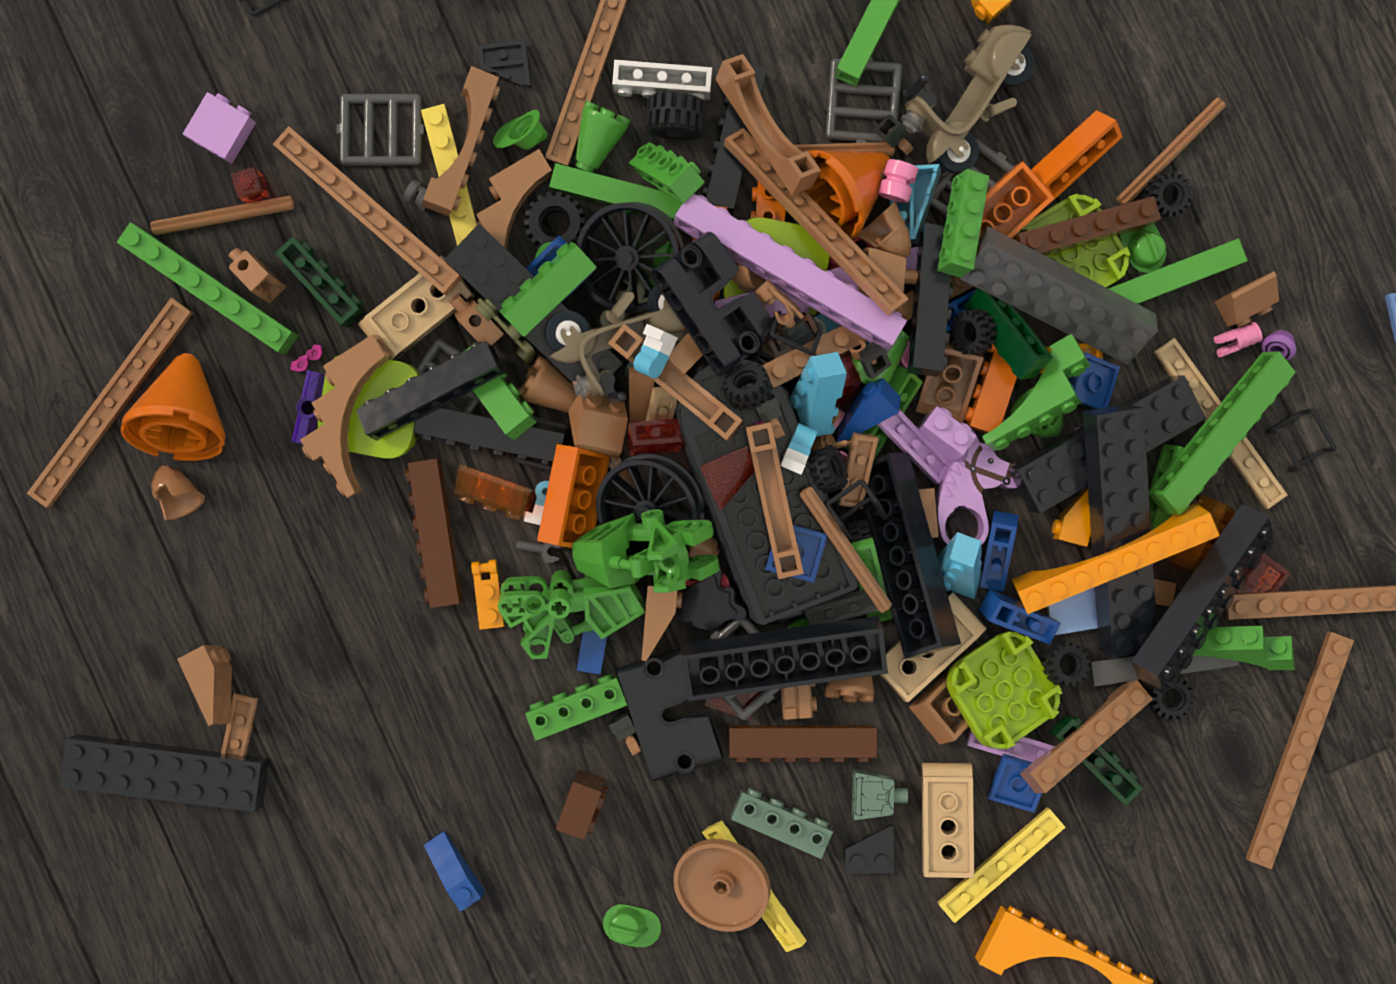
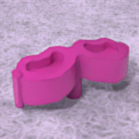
(303, 361)

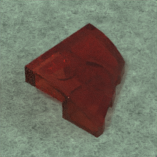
(728, 474)

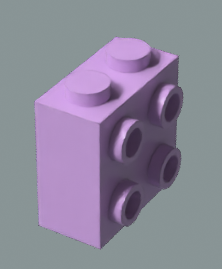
(220, 127)
(946, 433)

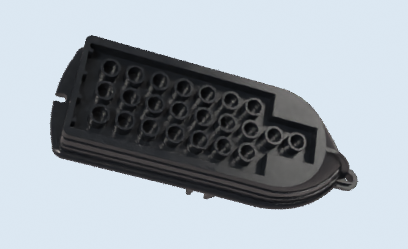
(742, 523)

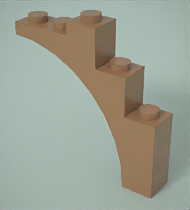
(513, 188)
(335, 408)

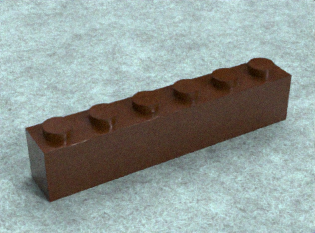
(1091, 227)
(434, 533)
(802, 742)

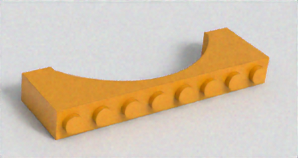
(1173, 536)
(1018, 939)

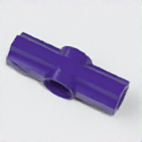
(311, 391)

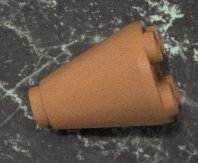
(547, 386)
(851, 689)

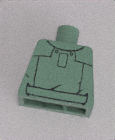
(874, 795)

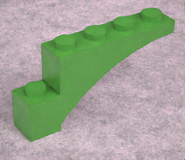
(1048, 398)
(1249, 646)

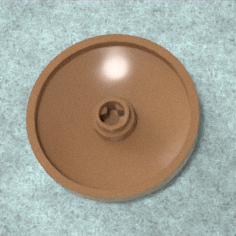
(722, 885)

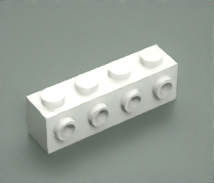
(653, 78)

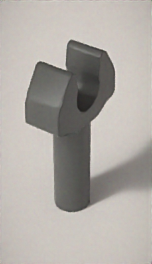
(538, 548)

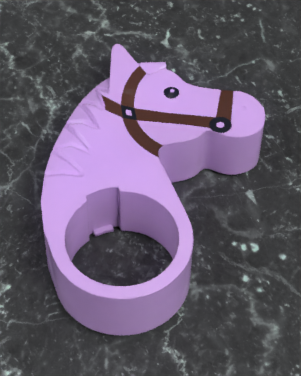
(964, 484)

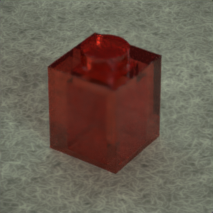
(249, 185)

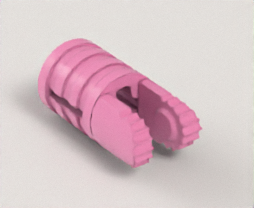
(1240, 338)

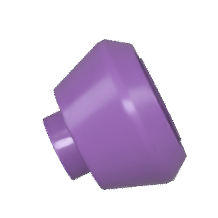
(1282, 342)

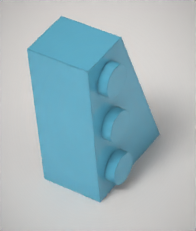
(922, 193)
(817, 392)
(961, 565)

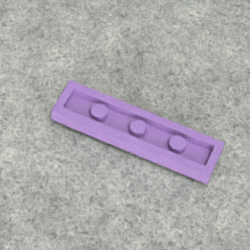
(918, 447)
(1025, 748)

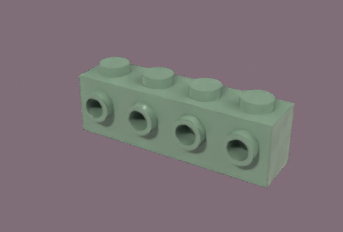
(781, 822)

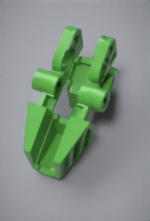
(604, 558)
(604, 608)

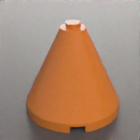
(848, 186)
(176, 415)

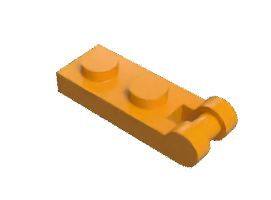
(487, 594)

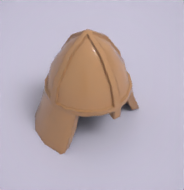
(889, 233)
(175, 493)

